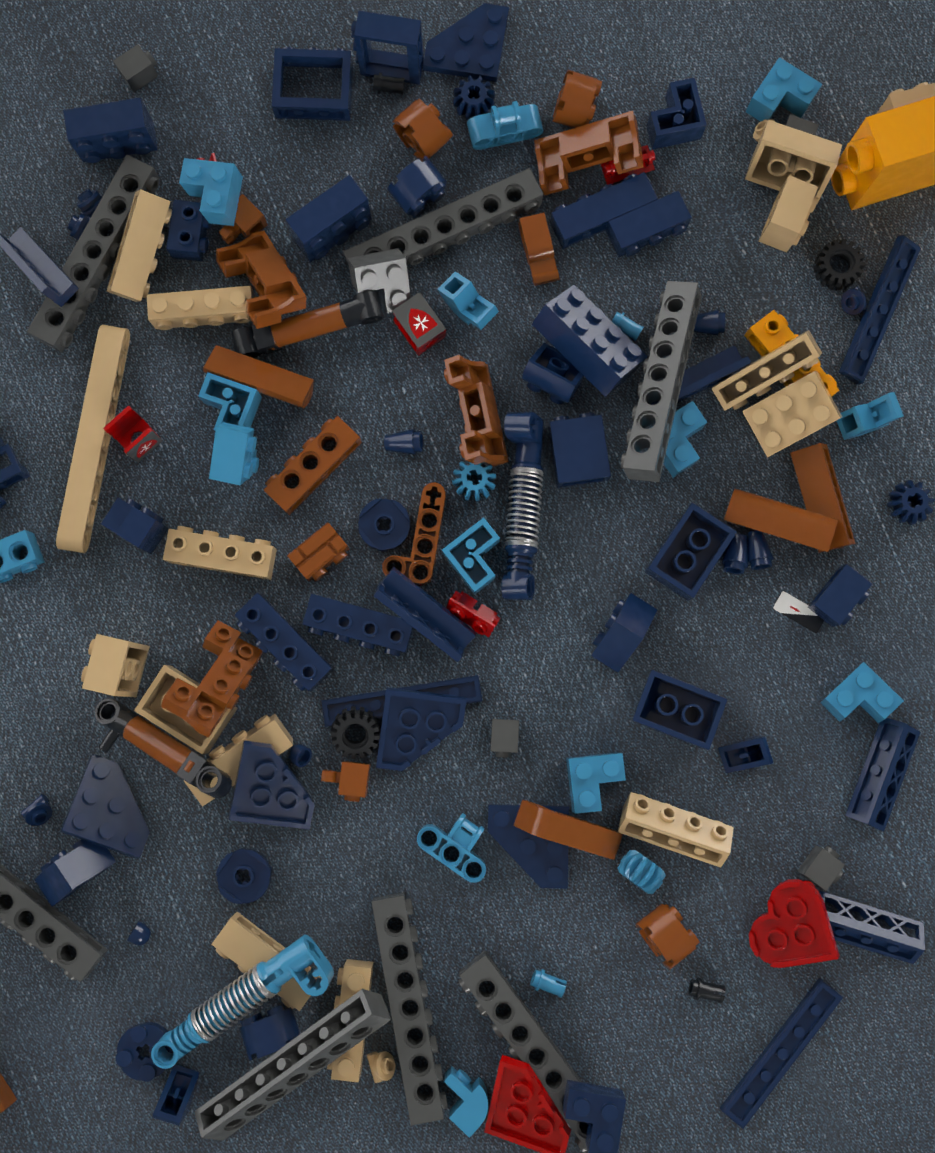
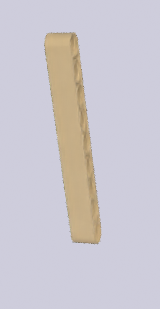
(92, 440)

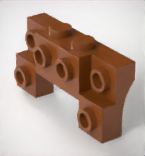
(588, 146)
(269, 275)
(483, 432)
(218, 690)

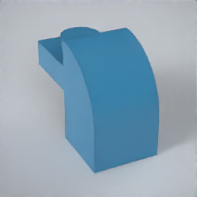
(466, 302)
(869, 416)
(472, 1105)

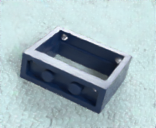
(393, 31)
(312, 107)

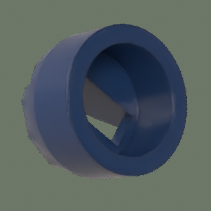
(300, 755)
(140, 934)

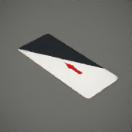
(798, 612)

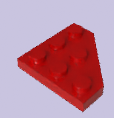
(524, 1110)

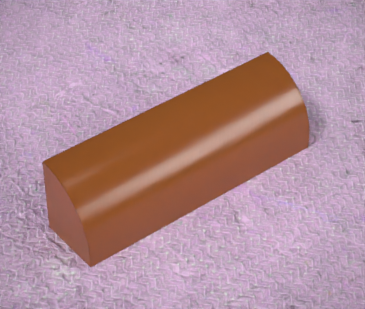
(261, 376)
(822, 491)
(781, 519)

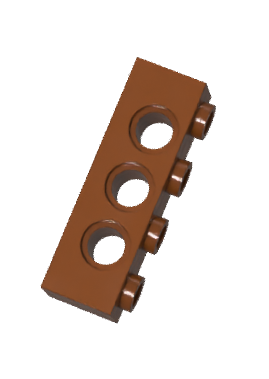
(310, 480)

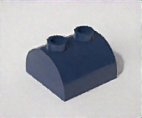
(553, 374)

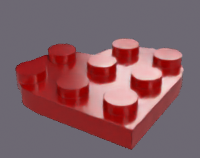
(794, 927)

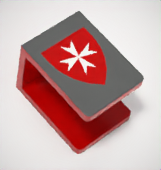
(419, 324)
(125, 426)

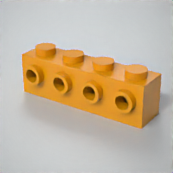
(774, 332)

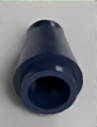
(710, 322)
(404, 442)
(758, 551)
(736, 555)

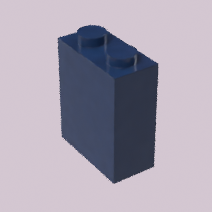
(579, 450)

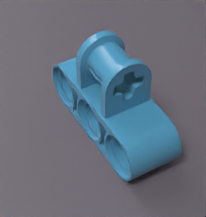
(505, 126)
(462, 841)

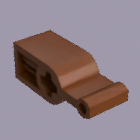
(538, 248)

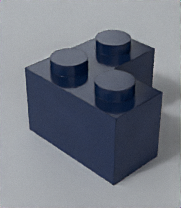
(681, 120)
(138, 527)
(623, 632)
(72, 870)
(601, 1109)

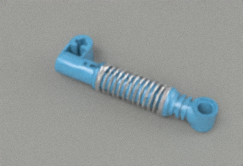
(264, 981)

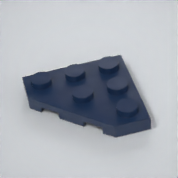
(470, 45)
(415, 724)
(268, 790)
(106, 810)
(540, 858)

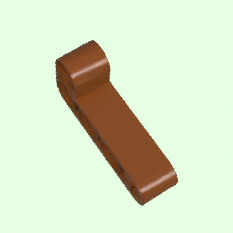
(423, 534)
(567, 830)

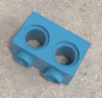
(10, 553)

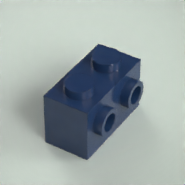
(187, 231)
(840, 596)

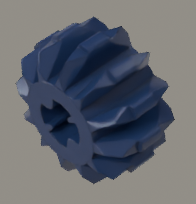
(473, 89)
(901, 504)

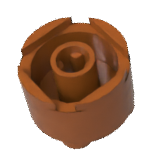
(576, 99)
(421, 129)
(666, 935)

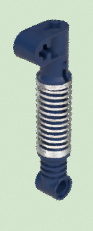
(526, 432)

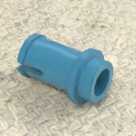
(627, 325)
(548, 983)

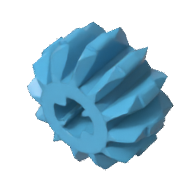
(481, 473)
(641, 871)

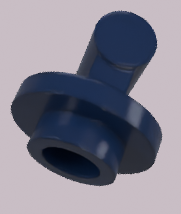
(88, 202)
(77, 225)
(854, 301)
(38, 811)

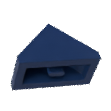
(745, 754)
(177, 1095)

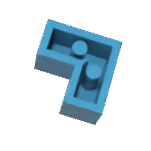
(786, 88)
(217, 185)
(235, 400)
(680, 453)
(233, 454)
(466, 552)
(864, 689)
(587, 773)

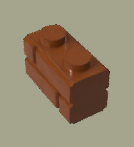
(319, 552)

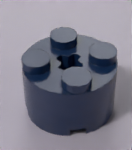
(418, 186)
(268, 1033)

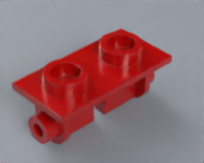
(611, 175)
(481, 621)

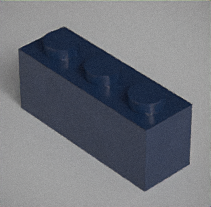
(648, 224)

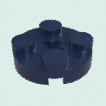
(385, 510)
(228, 878)
(129, 1056)

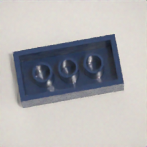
(589, 340)

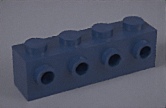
(357, 623)
(284, 642)

